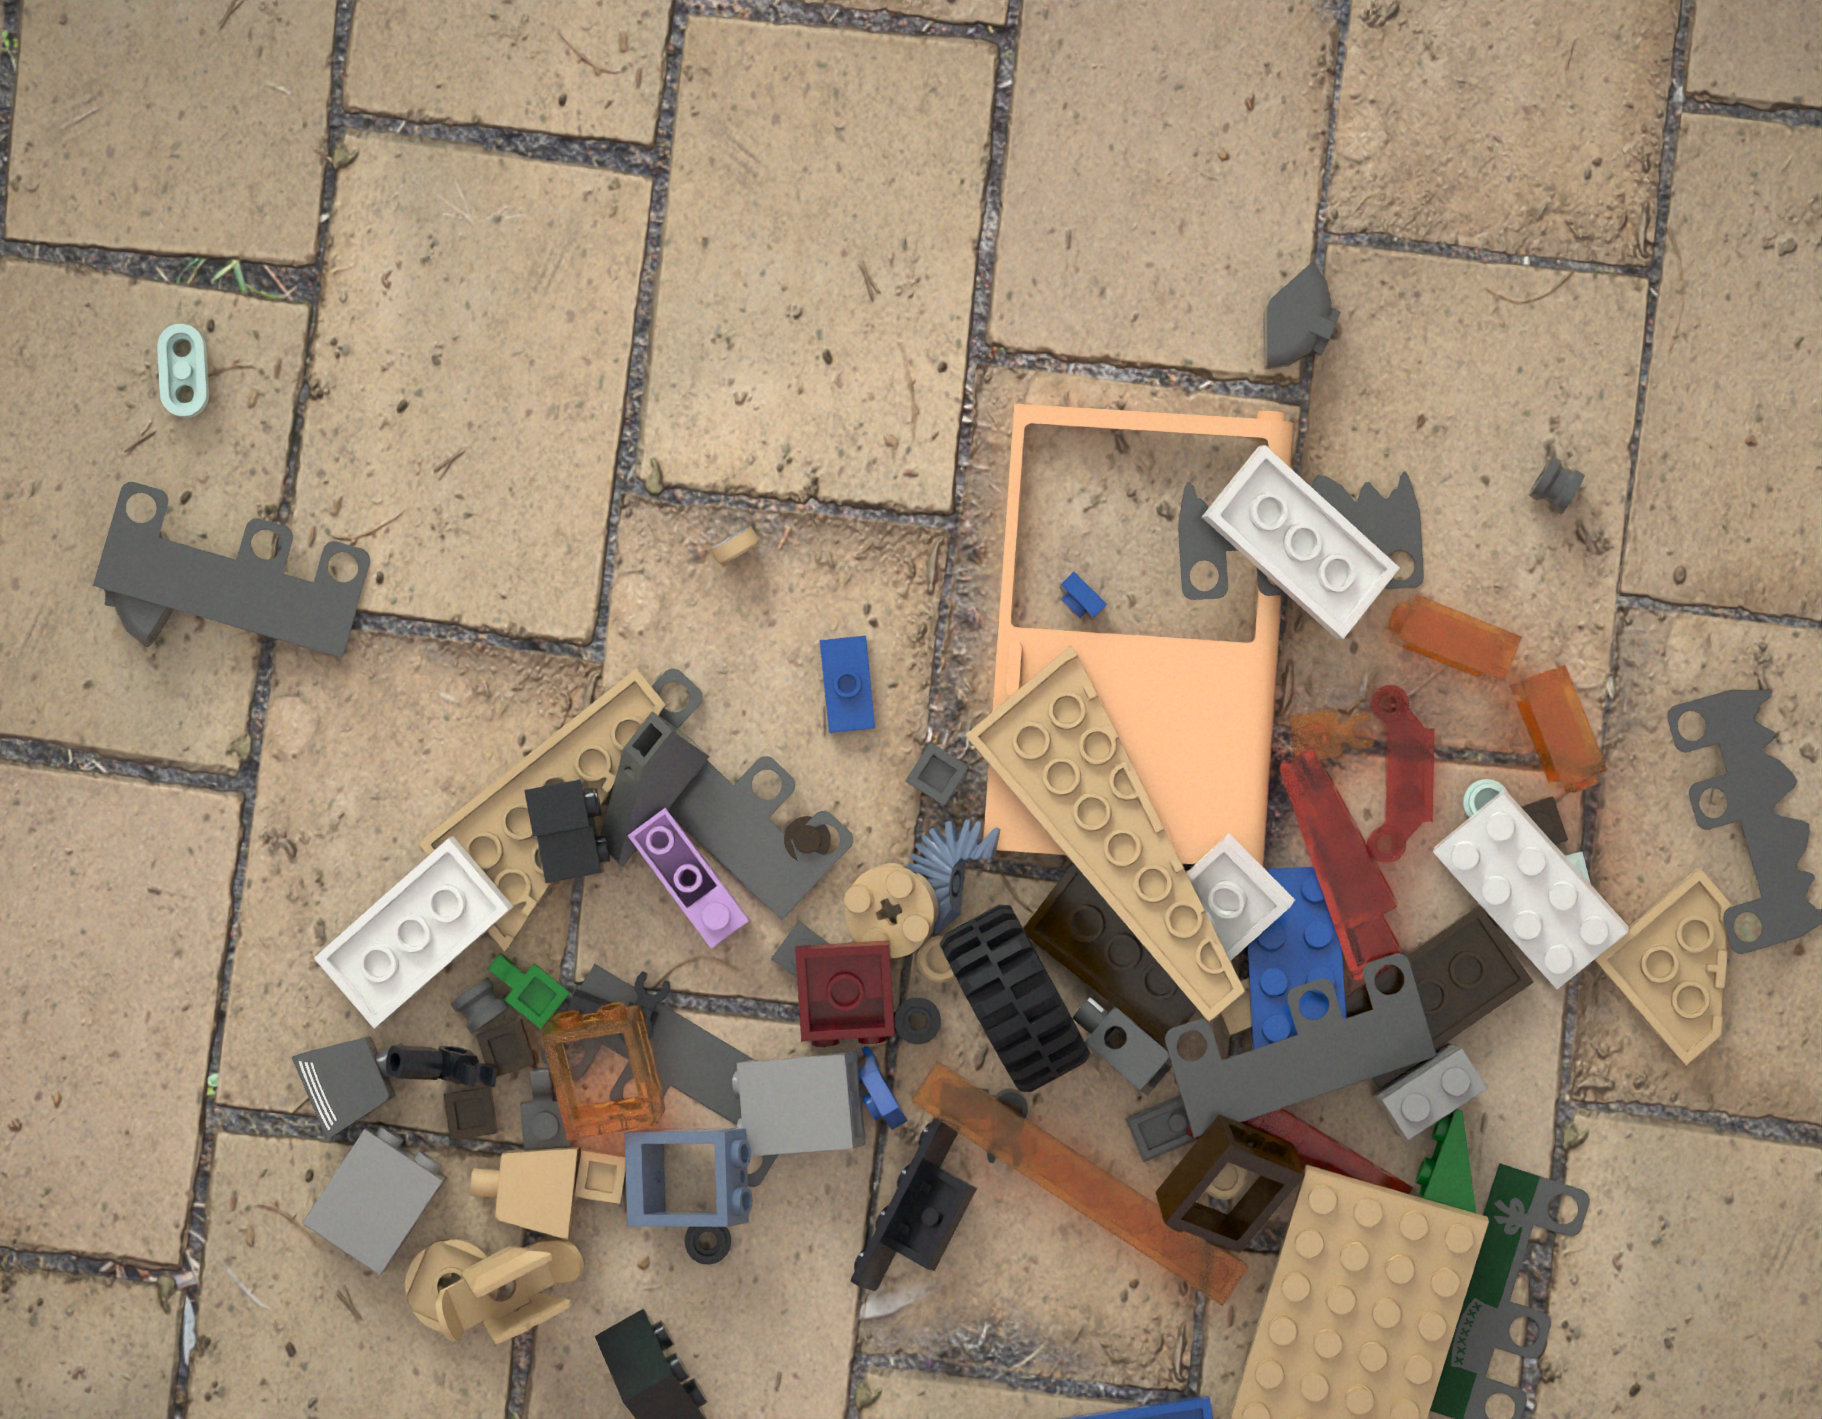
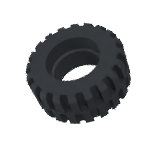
(1014, 998)

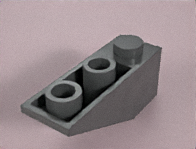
(649, 778)

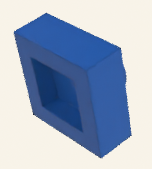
(1081, 597)

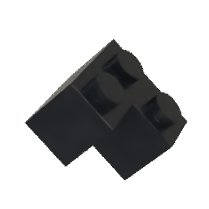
(566, 829)
(646, 1373)

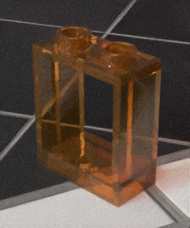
(1453, 638)
(1559, 729)
(613, 1115)

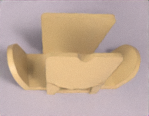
(531, 1269)

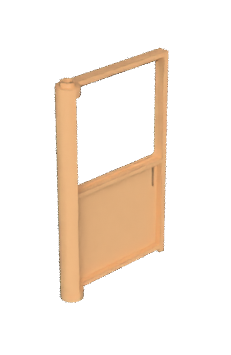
(1183, 708)

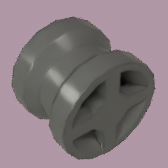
(1556, 485)
(479, 1005)

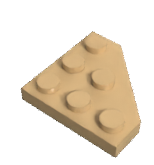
(1676, 965)

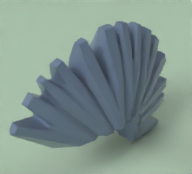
(945, 864)

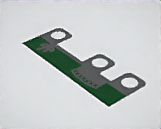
(1512, 1209)

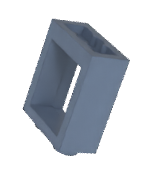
(647, 1185)

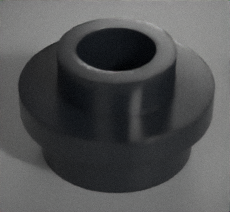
(917, 1005)
(703, 1255)

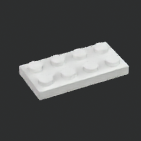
(1300, 542)
(1530, 889)
(413, 932)

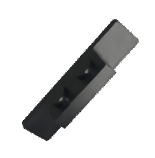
(920, 1213)

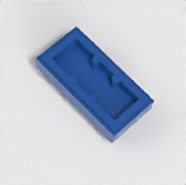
(847, 684)

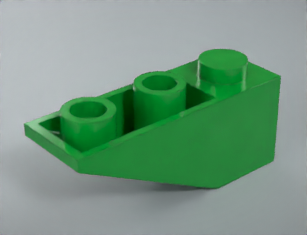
(1448, 1174)

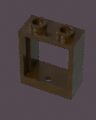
(1244, 1147)

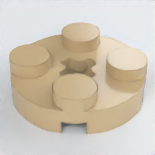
(901, 887)
(432, 1264)

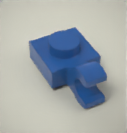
(880, 1098)

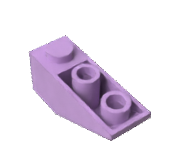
(689, 878)

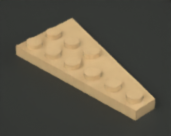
(497, 821)

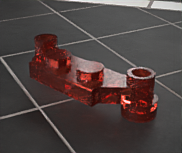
(1407, 774)

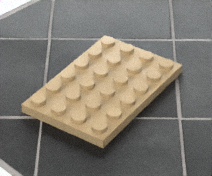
(1359, 1304)

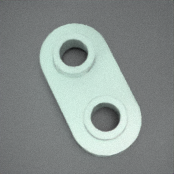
(183, 372)

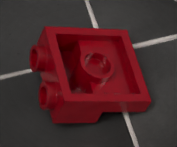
(845, 992)

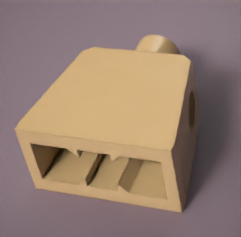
(533, 1188)

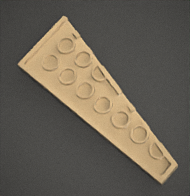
(1080, 785)

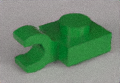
(533, 992)

